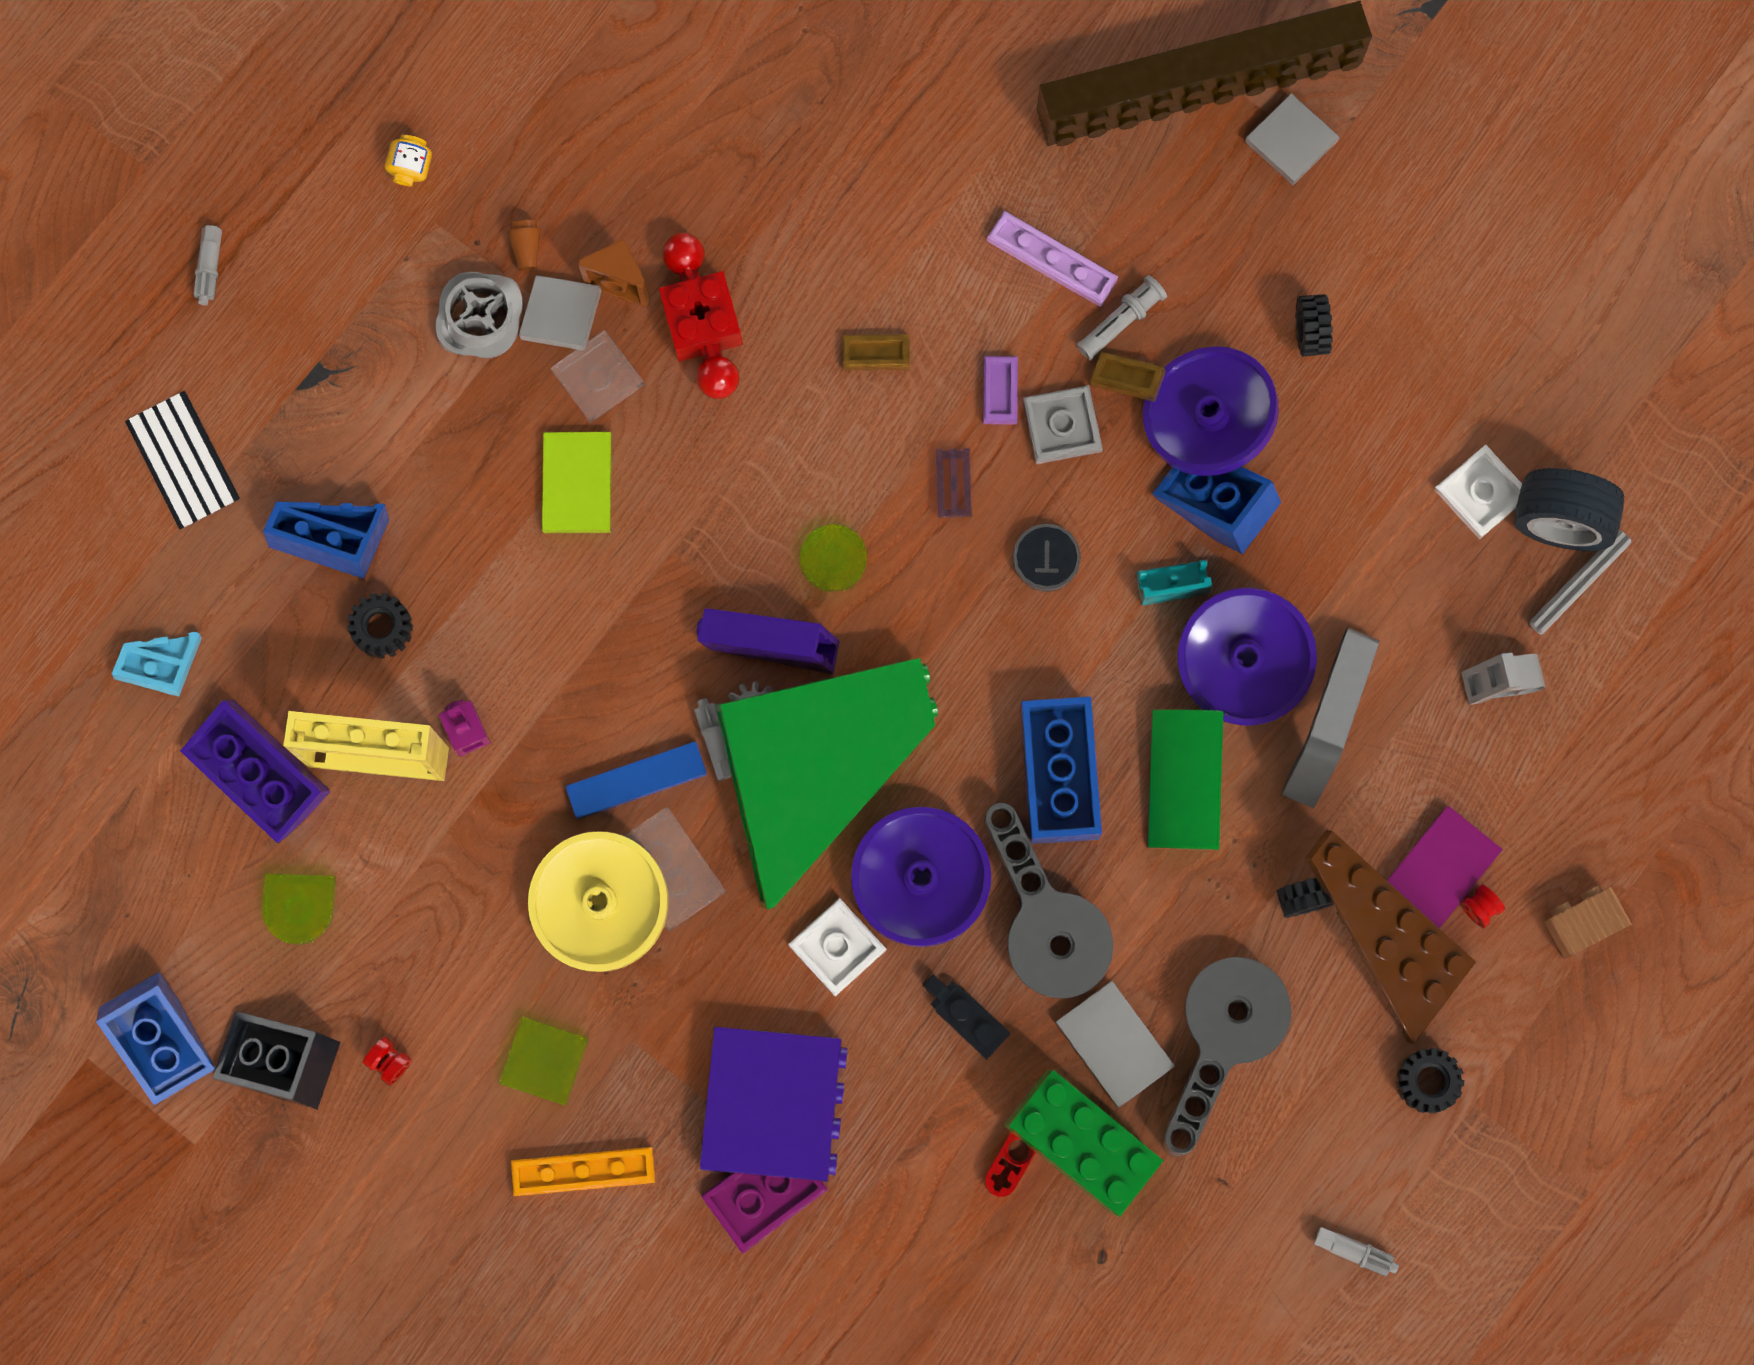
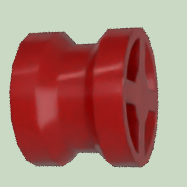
(1482, 906)

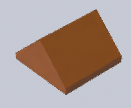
(615, 273)

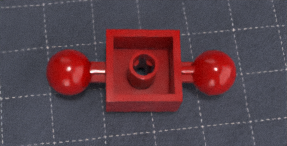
(696, 295)

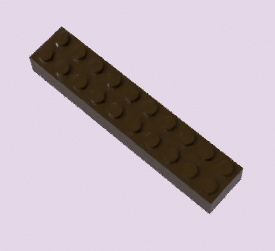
(1203, 74)

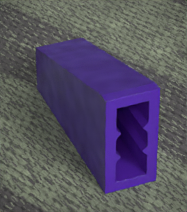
(769, 639)

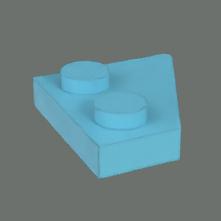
(158, 663)

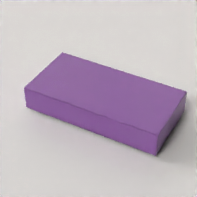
(1000, 390)

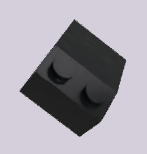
(277, 1059)

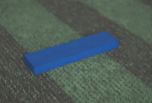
(636, 780)

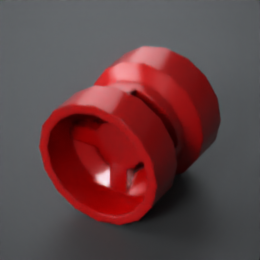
(387, 1061)

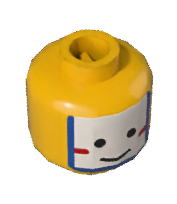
(408, 160)

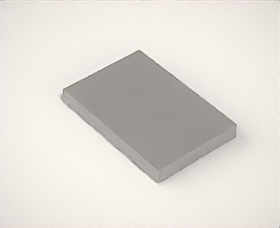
(1114, 1044)

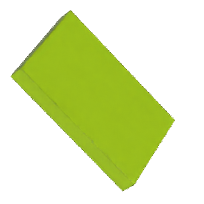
(577, 482)

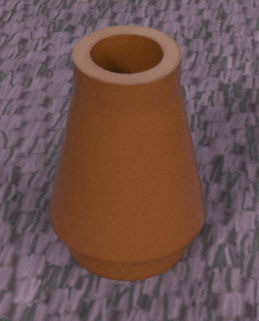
(525, 243)

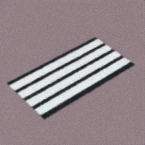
(182, 460)

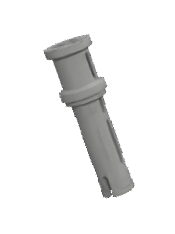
(1133, 307)

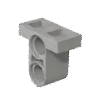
(1503, 677)

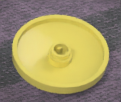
(598, 901)

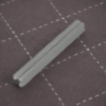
(1578, 584)

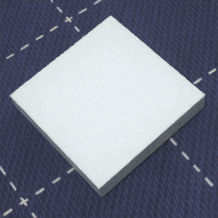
(1481, 491)
(837, 947)

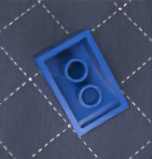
(1224, 505)
(155, 1038)

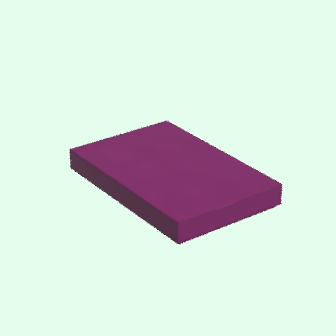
(1444, 866)
(758, 1204)

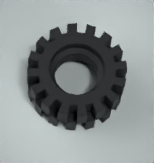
(1314, 325)
(380, 605)
(1303, 898)
(1451, 1080)

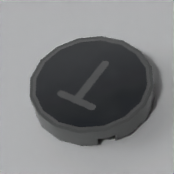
(1046, 557)

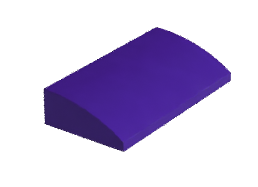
(254, 770)

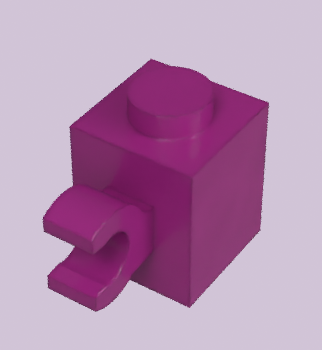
(464, 727)

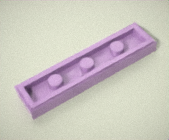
(1052, 258)

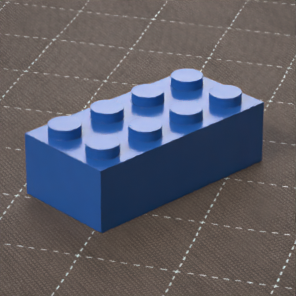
(1060, 770)

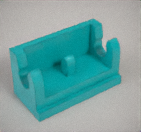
(1173, 582)

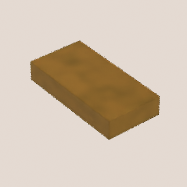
(876, 352)
(1128, 376)

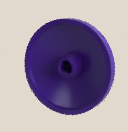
(1212, 411)
(1247, 656)
(921, 877)

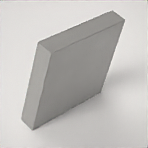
(1292, 139)
(560, 312)
(1062, 424)

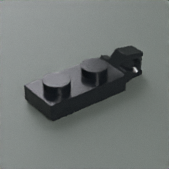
(966, 1017)

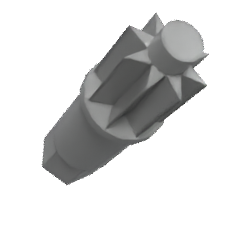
(207, 264)
(710, 729)
(1356, 1252)

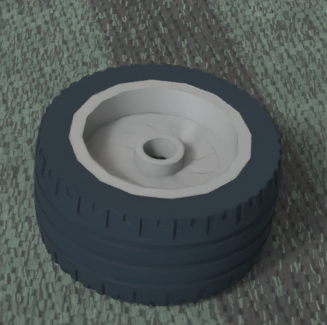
(1569, 509)

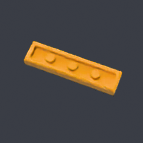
(583, 1171)

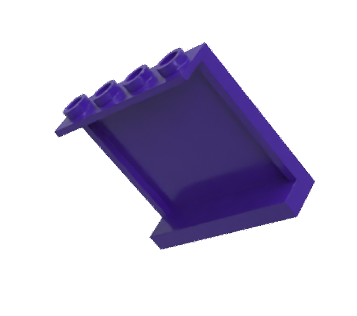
(773, 1104)

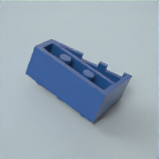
(328, 535)

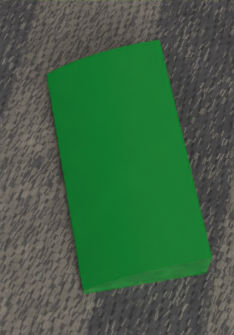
(1185, 779)

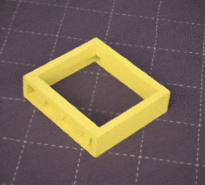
(367, 745)

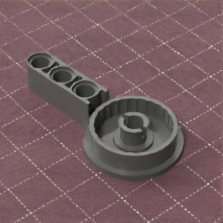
(1047, 916)
(1225, 1040)

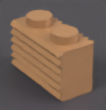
(1586, 922)

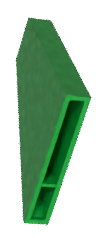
(815, 758)

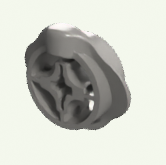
(501, 292)

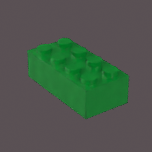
(1083, 1143)

